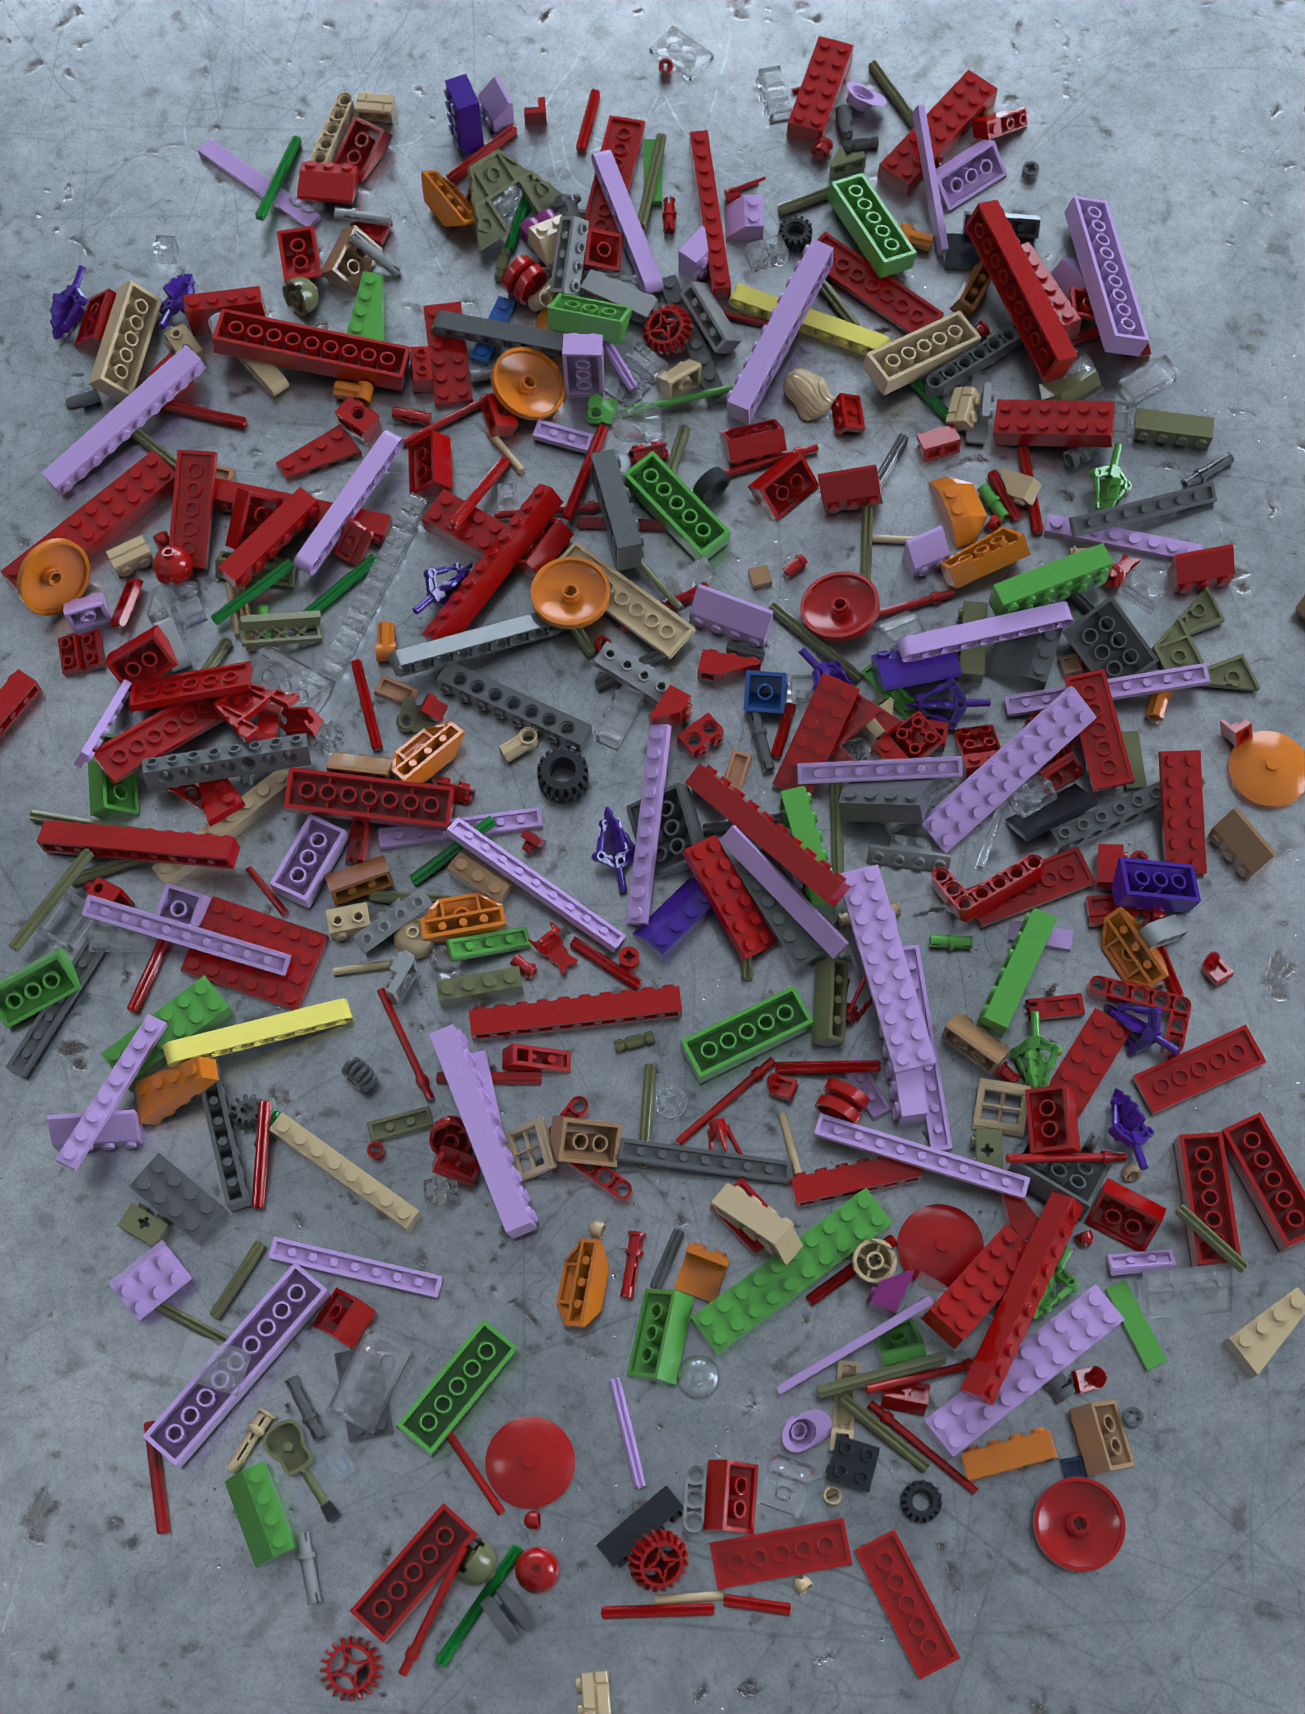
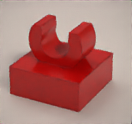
(531, 841)

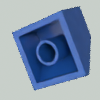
(765, 691)

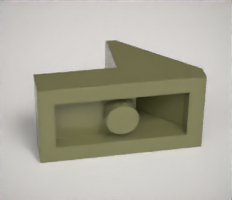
(845, 164)

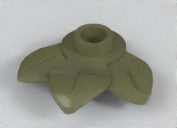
(409, 711)

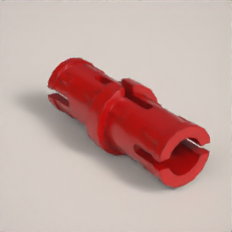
(669, 215)
(411, 415)

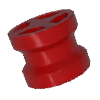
(822, 148)
(628, 962)

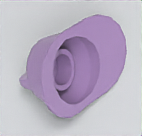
(863, 98)
(806, 1430)

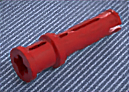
(633, 1253)

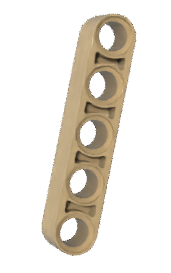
(334, 129)
(267, 376)

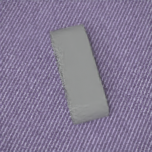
(169, 628)
(1162, 931)
(698, 1488)

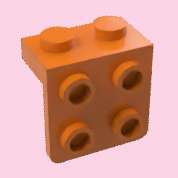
(702, 1272)

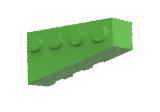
(368, 310)

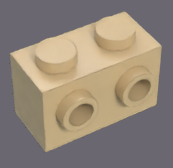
(179, 337)
(347, 920)

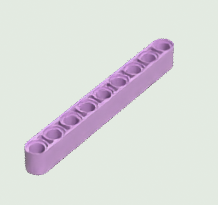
(627, 222)
(348, 502)
(984, 631)

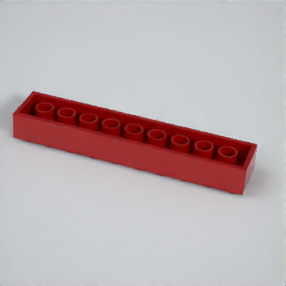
(1021, 291)
(311, 349)
(110, 511)

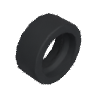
(711, 485)

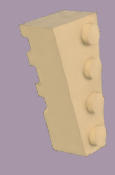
(758, 1222)
(1263, 1335)

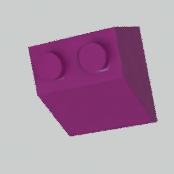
(889, 1294)

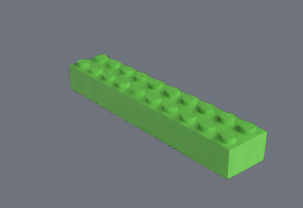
(776, 1285)

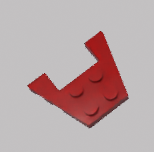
(241, 707)
(860, 715)

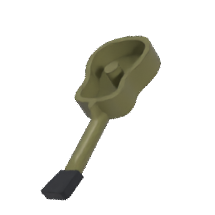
(288, 1446)

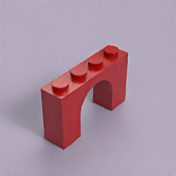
(202, 306)

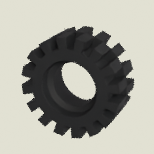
(796, 224)
(934, 1497)

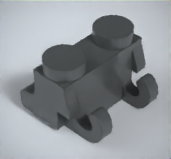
(569, 207)

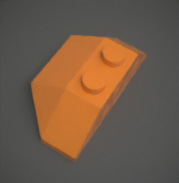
(446, 200)
(960, 509)
(427, 752)
(462, 917)
(1130, 952)
(583, 1283)

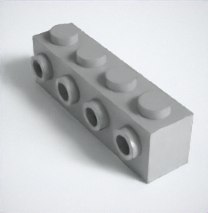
(569, 255)
(603, 288)
(710, 317)
(631, 672)

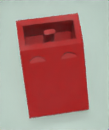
(909, 740)
(975, 746)

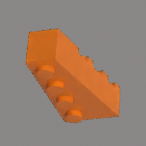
(985, 557)
(169, 1089)
(1010, 1454)

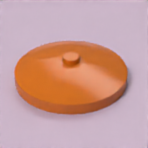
(528, 383)
(53, 576)
(570, 592)
(1268, 770)

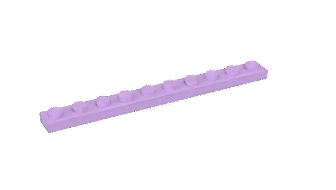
(1120, 688)
(648, 825)
(535, 884)
(186, 935)
(936, 1119)
(922, 1156)

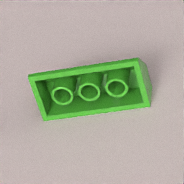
(588, 316)
(111, 799)
(37, 987)
(660, 1336)
(261, 1514)

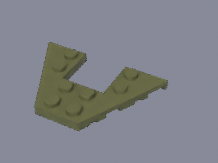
(492, 177)
(1179, 650)

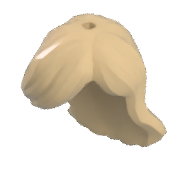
(808, 393)

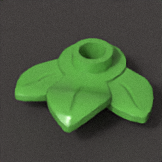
(603, 408)

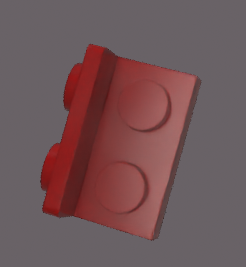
(847, 414)

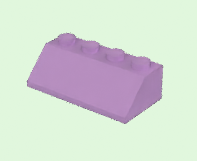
(969, 173)
(731, 616)
(120, 1130)

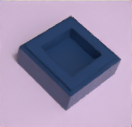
(1073, 1467)

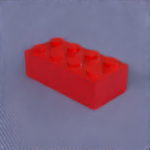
(472, 536)

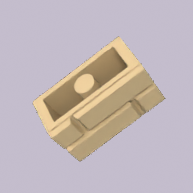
(375, 107)
(963, 408)
(130, 556)
(594, 1693)

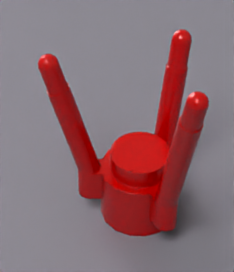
(734, 192)
(851, 1010)
(719, 1131)

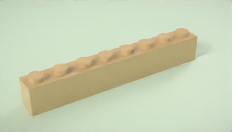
(258, 803)
(345, 1172)

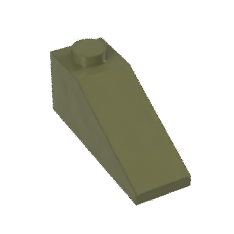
(1070, 387)

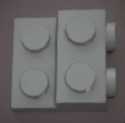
(403, 971)

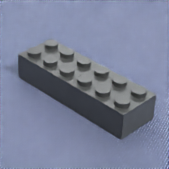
(616, 509)
(792, 939)

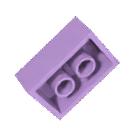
(150, 1280)

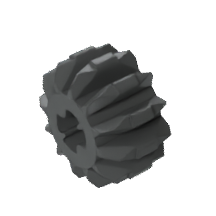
(359, 1074)
(240, 1110)

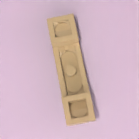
(841, 1419)

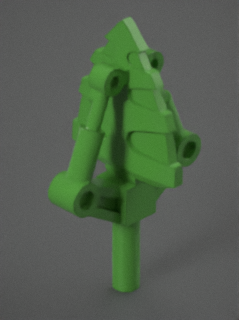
(1113, 486)
(1035, 1059)
(1060, 1276)

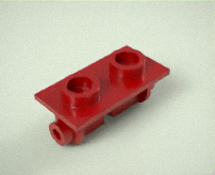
(640, 452)
(462, 789)

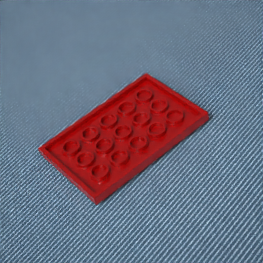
(266, 931)

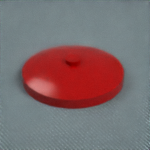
(840, 606)
(938, 1242)
(530, 1462)
(1079, 1524)

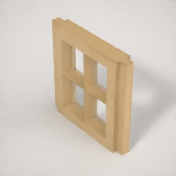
(1003, 1088)
(544, 1143)

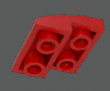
(81, 652)

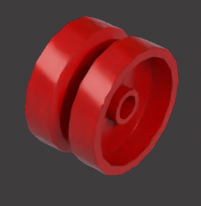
(523, 278)
(842, 1101)

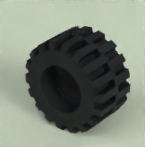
(562, 759)

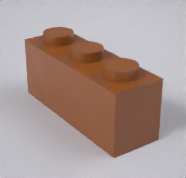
(972, 290)
(359, 880)

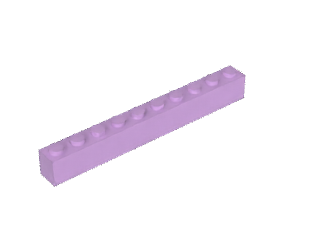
(124, 420)

